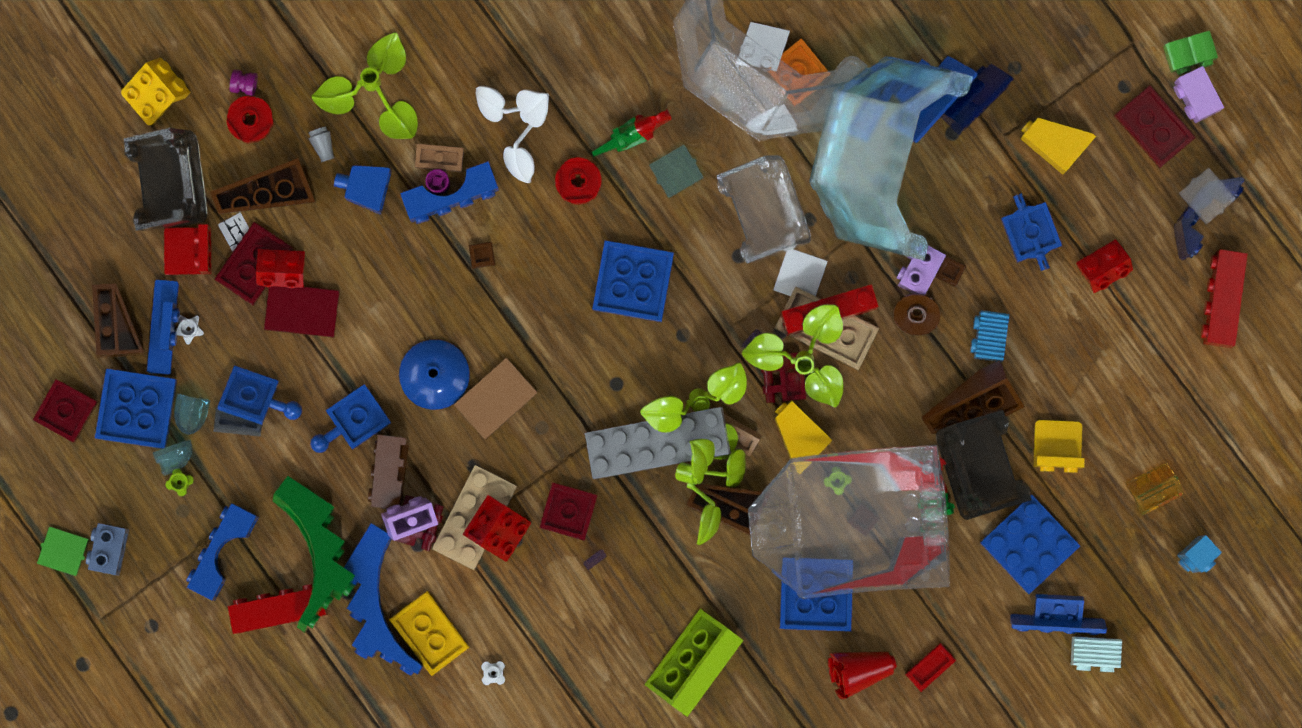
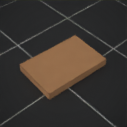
(495, 398)

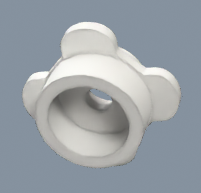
(498, 677)

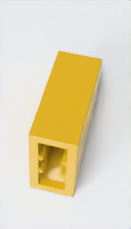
(1056, 142)
(799, 432)

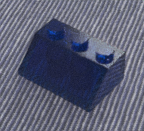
(982, 93)

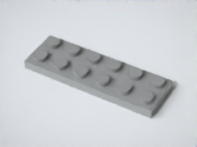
(643, 448)

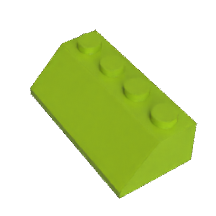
(693, 662)

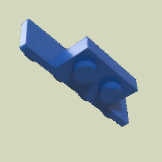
(162, 331)
(1058, 614)

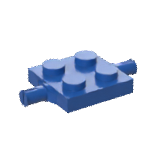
(1031, 232)

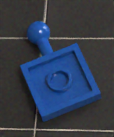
(251, 395)
(355, 418)

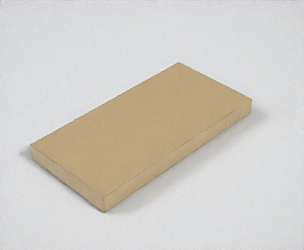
(852, 343)

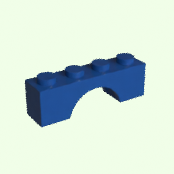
(477, 184)
(207, 577)

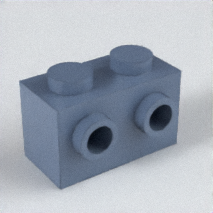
(107, 549)

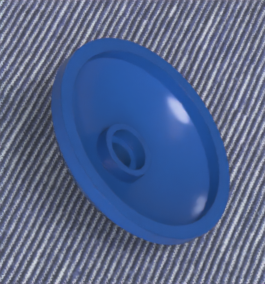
(444, 388)

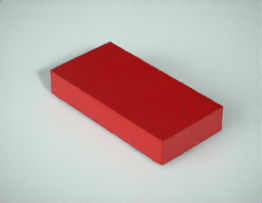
(930, 667)

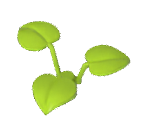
(387, 56)
(821, 323)
(724, 384)
(702, 456)

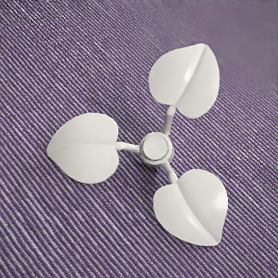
(533, 110)

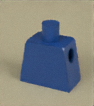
(365, 186)

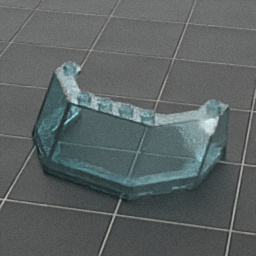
(868, 149)

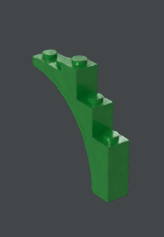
(325, 548)

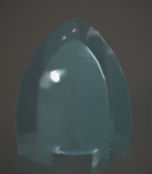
(190, 413)
(173, 457)

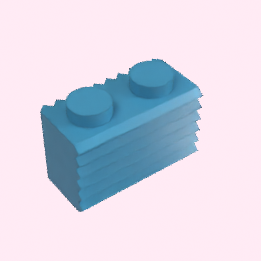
(990, 336)

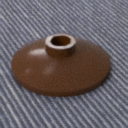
(917, 322)

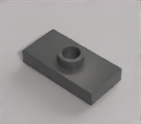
(232, 424)

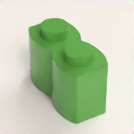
(1190, 52)

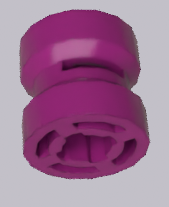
(245, 82)
(437, 182)

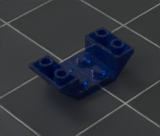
(1187, 238)

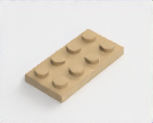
(477, 487)

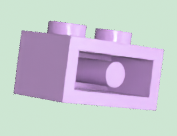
(1198, 95)
(920, 273)
(409, 518)

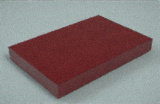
(1154, 126)
(240, 268)
(302, 311)

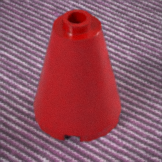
(859, 670)

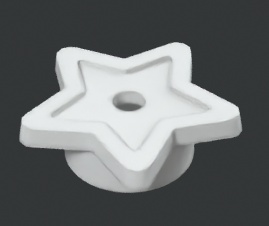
(182, 328)

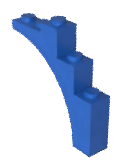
(366, 603)

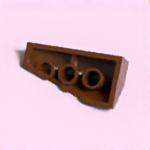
(980, 395)

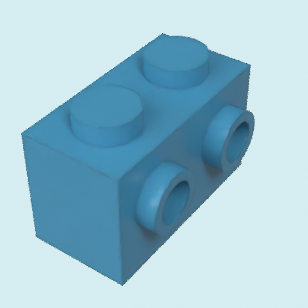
(1199, 555)

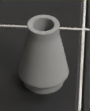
(322, 143)

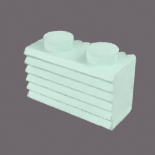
(1096, 652)

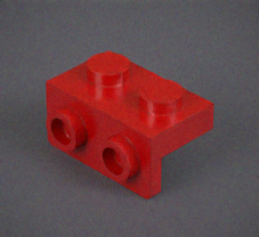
(1105, 266)
(280, 268)

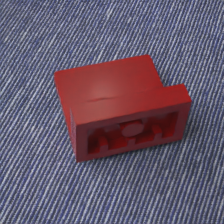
(188, 250)
(497, 528)

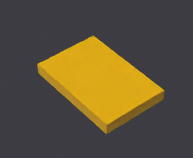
(429, 633)

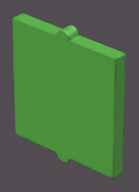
(63, 551)

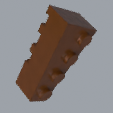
(269, 189)

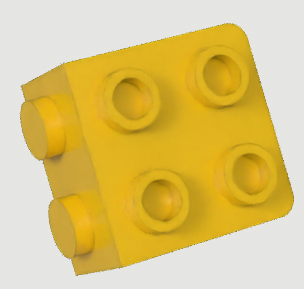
(154, 90)
(1058, 446)

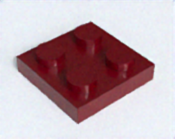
(65, 411)
(568, 511)

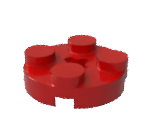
(251, 106)
(568, 172)

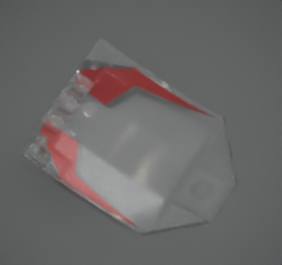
(855, 522)

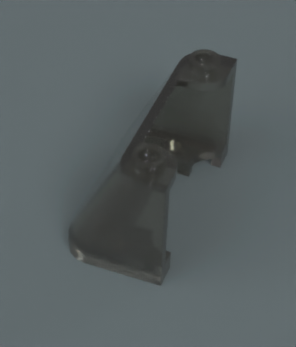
(168, 178)
(980, 466)

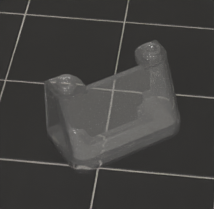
(765, 207)

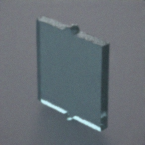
(676, 171)

